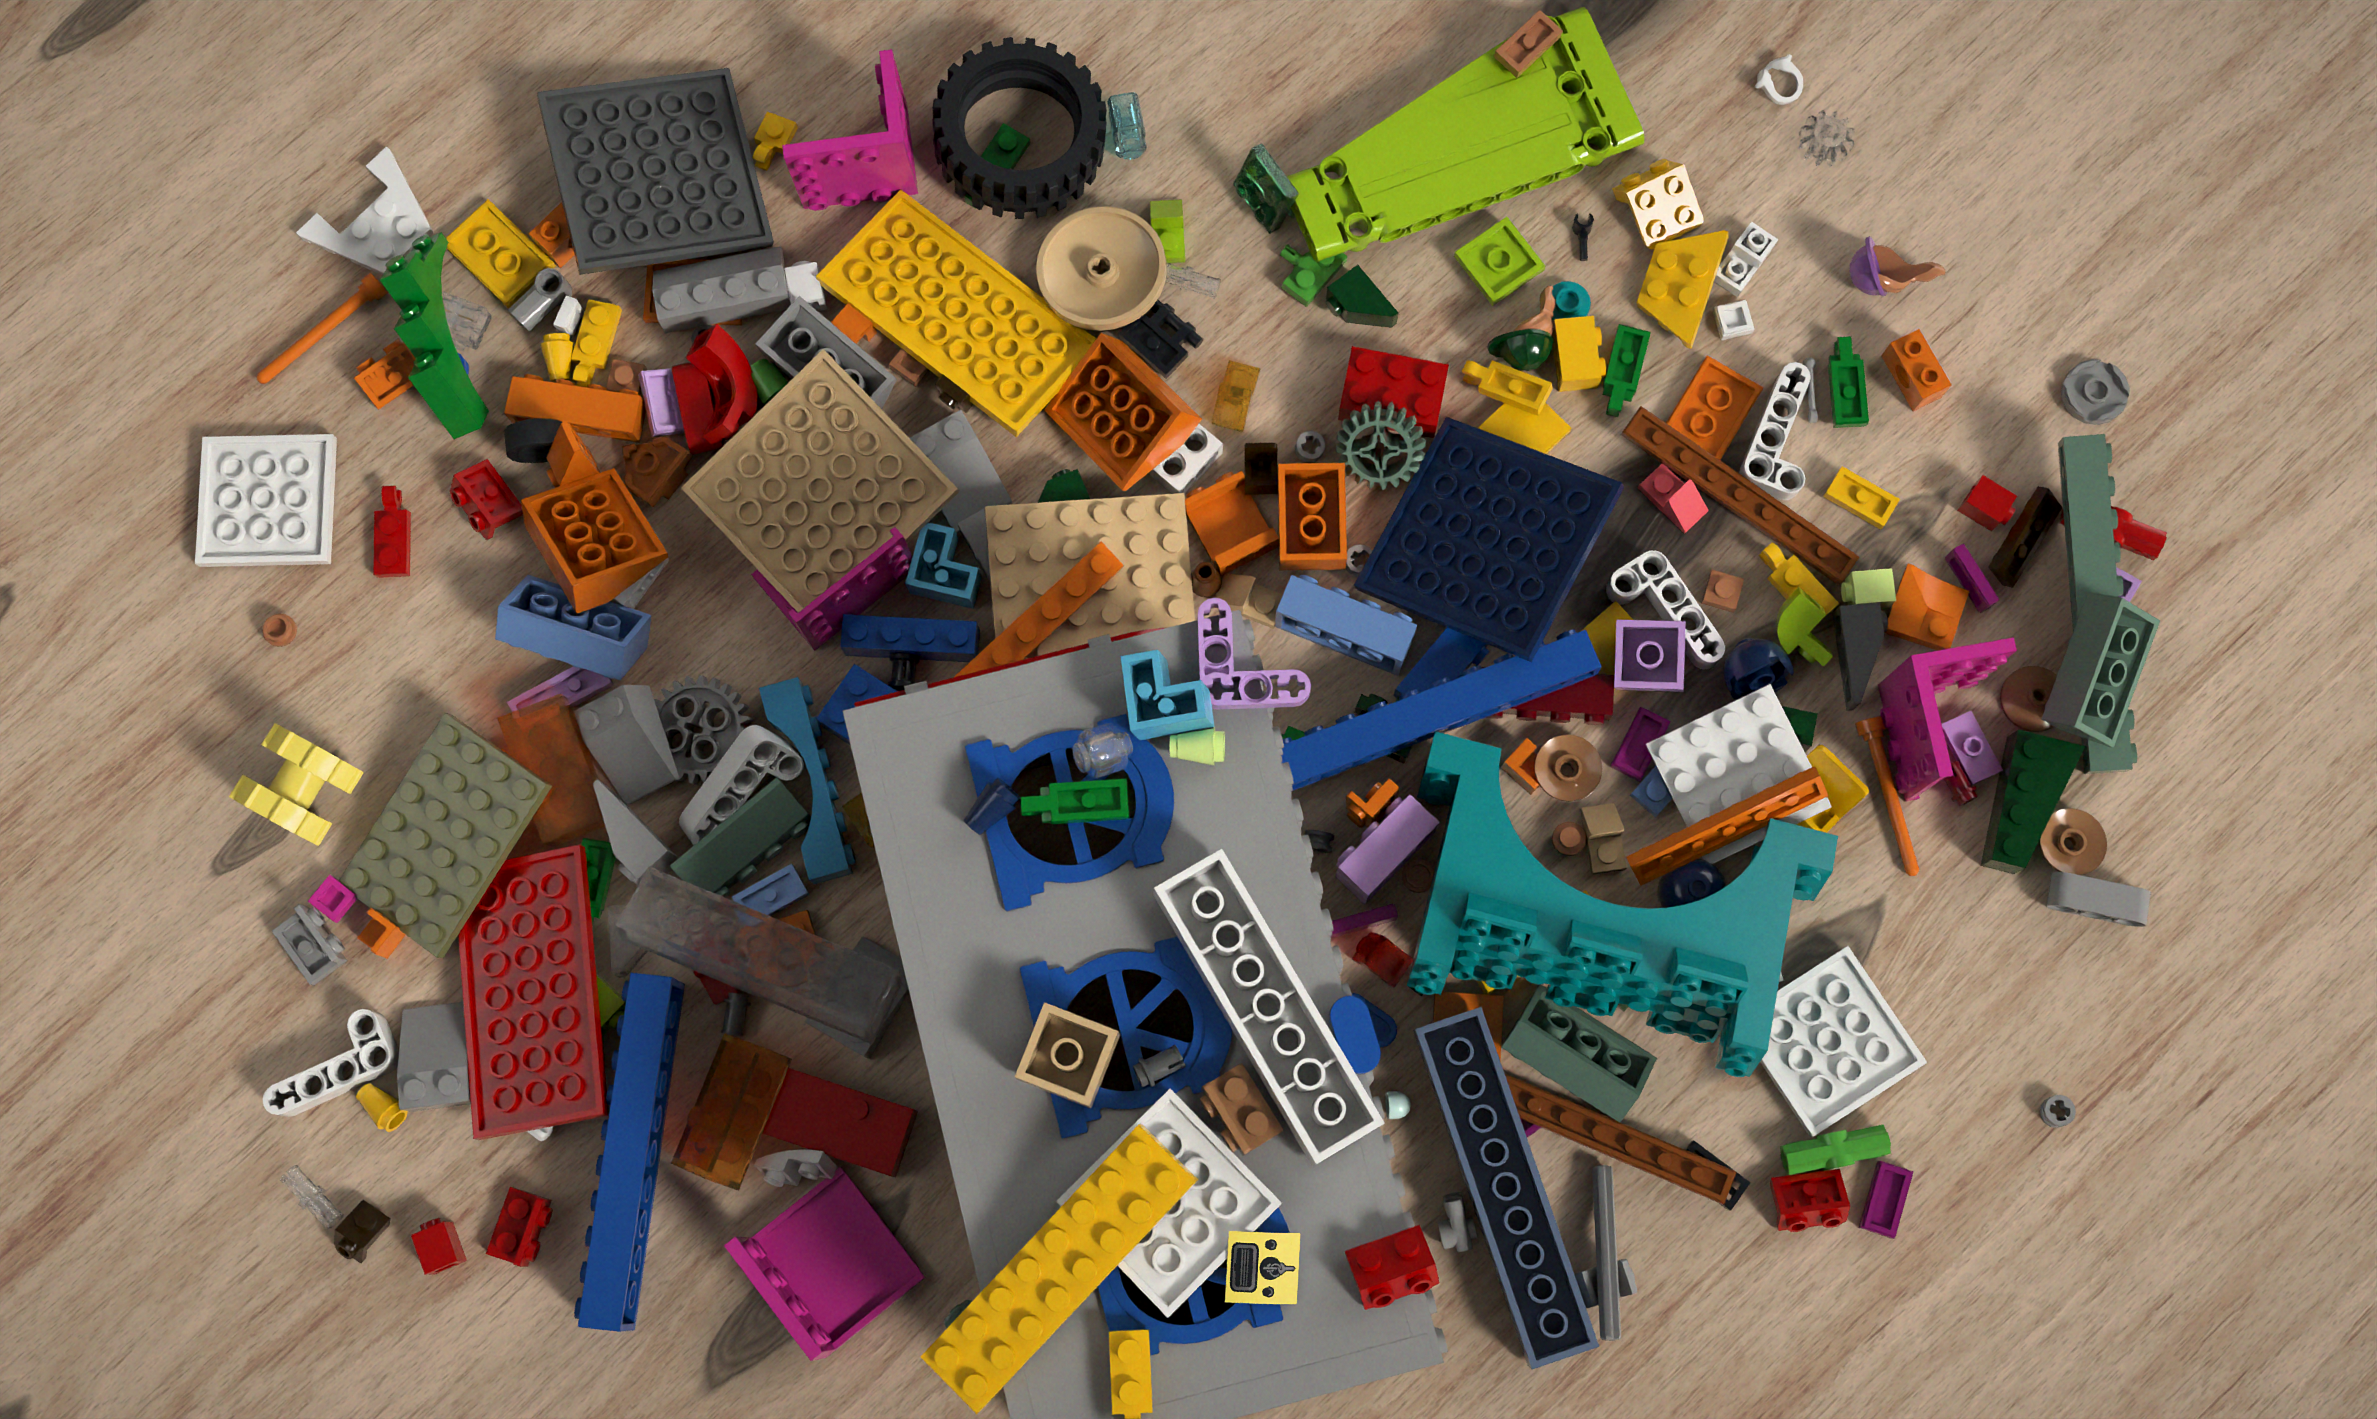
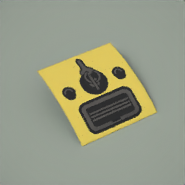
(1262, 1267)

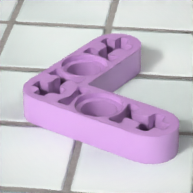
(1225, 673)

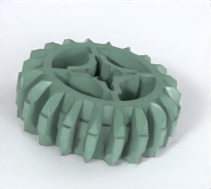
(1394, 444)

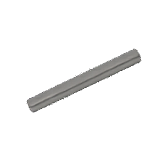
(1606, 1253)

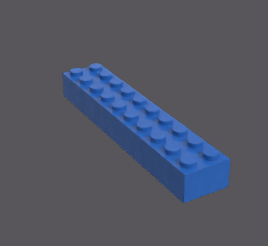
(630, 1153)

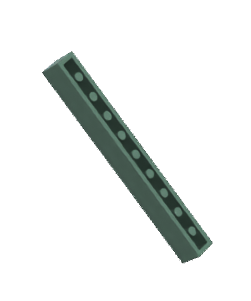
(2093, 561)

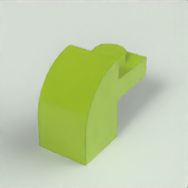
(1794, 627)

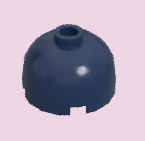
(1755, 665)
(1689, 883)

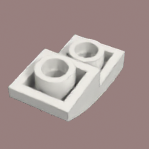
(1744, 259)
(791, 1165)

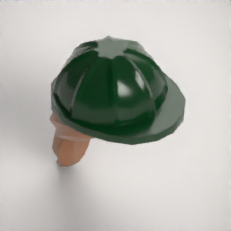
(1531, 340)

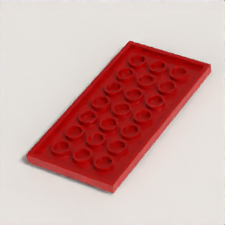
(533, 998)

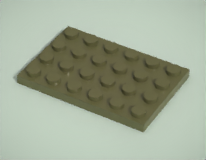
(444, 834)

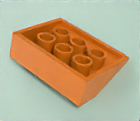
(1121, 412)
(592, 538)

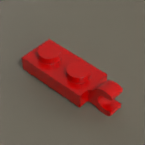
(392, 536)

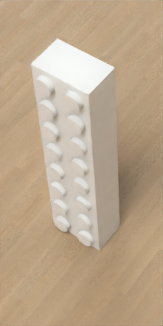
(1267, 1007)

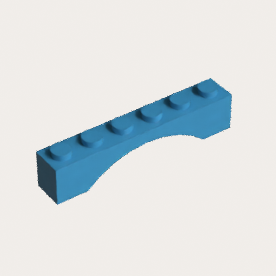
(824, 845)

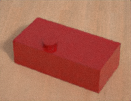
(841, 1122)

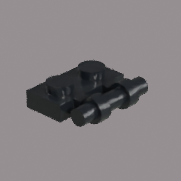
(1154, 344)

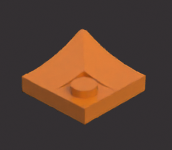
(1926, 609)

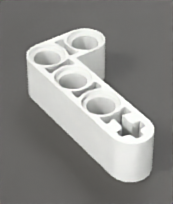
(1779, 428)
(1684, 607)
(753, 756)
(331, 1070)

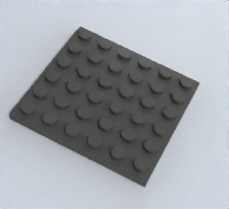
(654, 170)

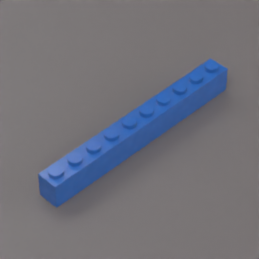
(1439, 709)

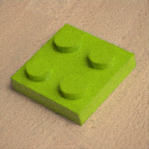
(1499, 261)

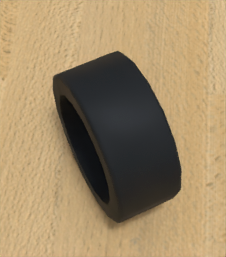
(530, 439)

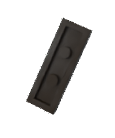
(2025, 536)

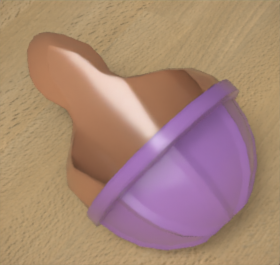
(1881, 270)

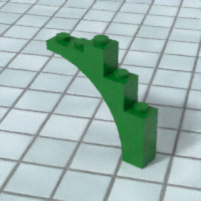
(423, 327)

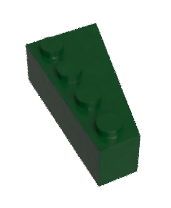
(2026, 796)

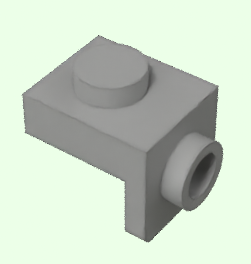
(1589, 1287)

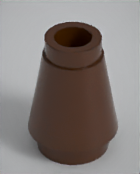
(1206, 586)

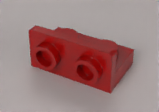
(484, 498)
(1810, 1200)
(519, 1227)

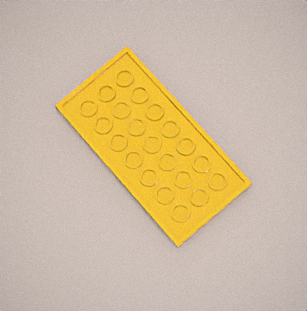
(956, 311)

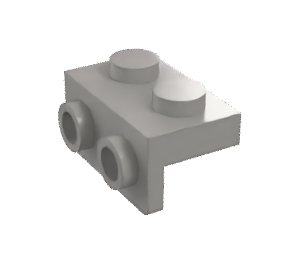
(309, 944)

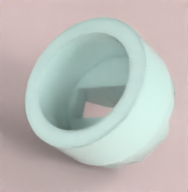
(1397, 1104)

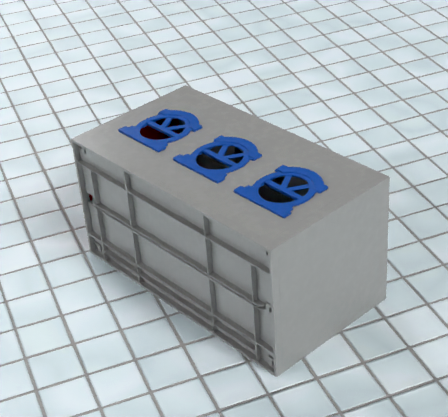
(1002, 932)

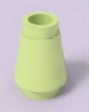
(1199, 746)

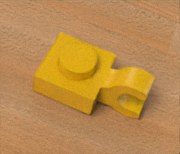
(770, 137)

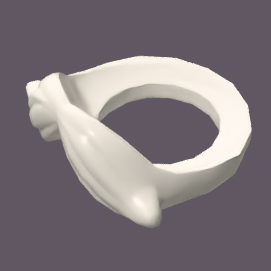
(1764, 80)

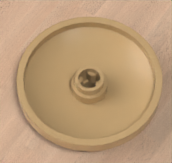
(1101, 268)

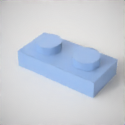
(774, 892)

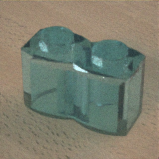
(1127, 125)

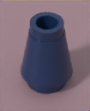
(991, 806)

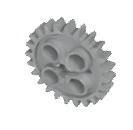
(722, 737)

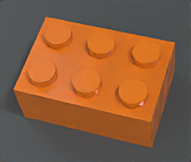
(1312, 516)

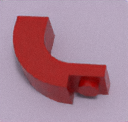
(730, 377)

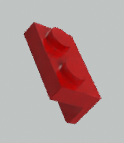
(1392, 1267)

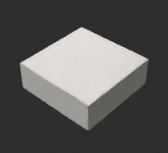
(569, 316)
(1733, 320)

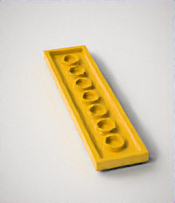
(1059, 1268)

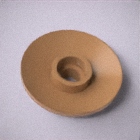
(2018, 698)
(1569, 751)
(2086, 836)

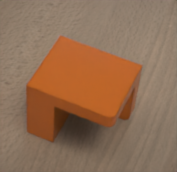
(854, 324)
(1521, 766)
(381, 934)

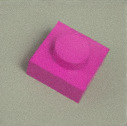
(333, 898)

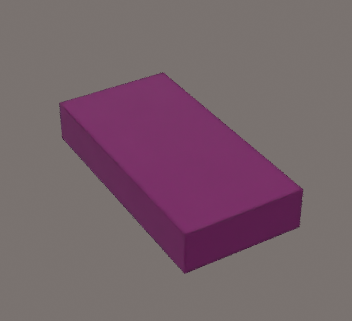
(1971, 578)
(1633, 753)
(1364, 920)
(1886, 1199)

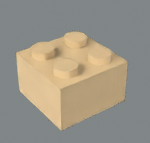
(1067, 1055)

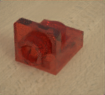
(1382, 958)

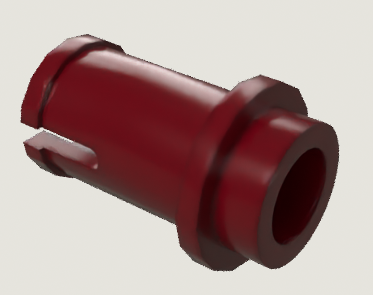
(1960, 785)

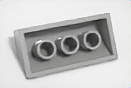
(720, 290)
(804, 332)

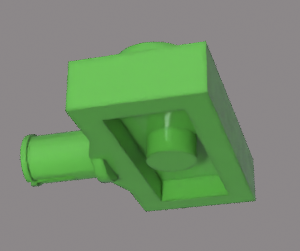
(1308, 275)

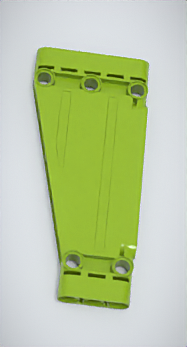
(1471, 144)

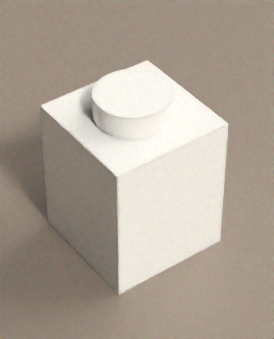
(803, 283)

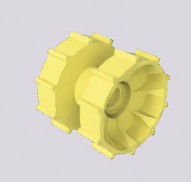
(296, 784)

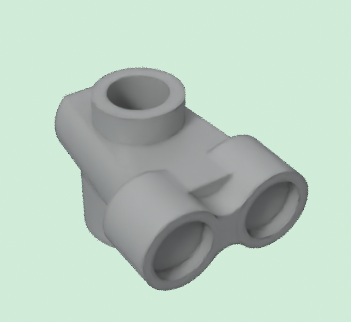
(1457, 1230)

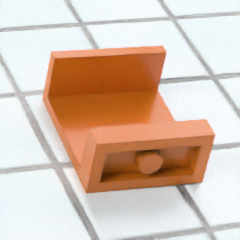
(1229, 523)

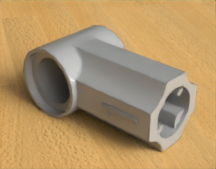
(538, 301)

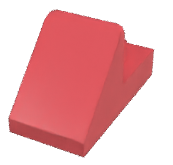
(1673, 498)

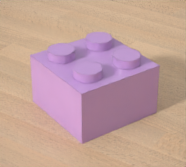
(1650, 655)

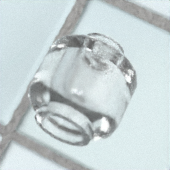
(1102, 750)

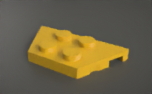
(1681, 282)

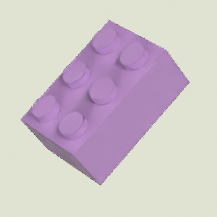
(1385, 847)

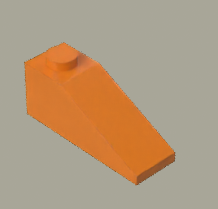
(569, 457)

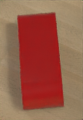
(696, 406)

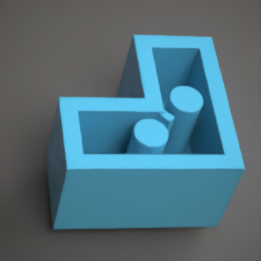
(934, 573)
(1156, 705)

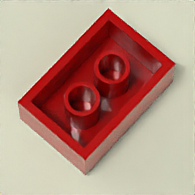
(1394, 379)

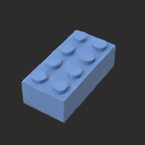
(1345, 624)
(597, 639)

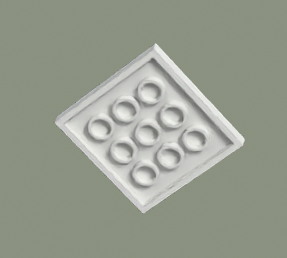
(266, 500)
(1731, 759)
(1835, 1043)
(1195, 1231)

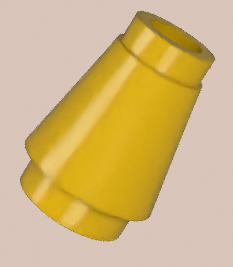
(557, 355)
(381, 1107)

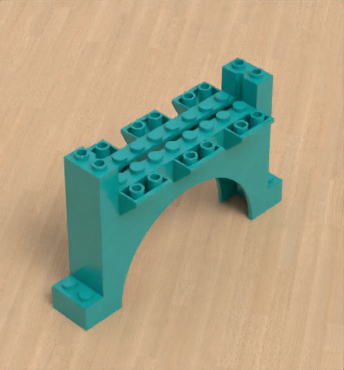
(1689, 965)

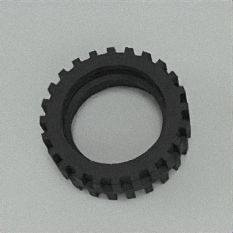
(1028, 68)

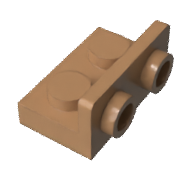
(1240, 1109)

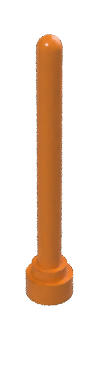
(368, 290)
(1872, 732)

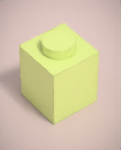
(1869, 587)

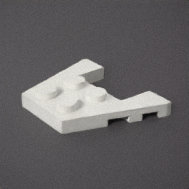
(382, 229)

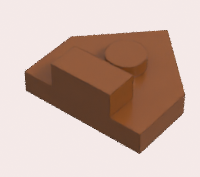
(655, 469)

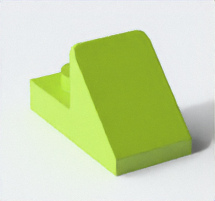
(1168, 224)

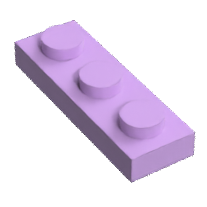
(574, 683)

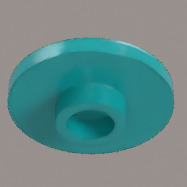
(1570, 300)

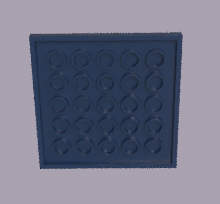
(1489, 538)

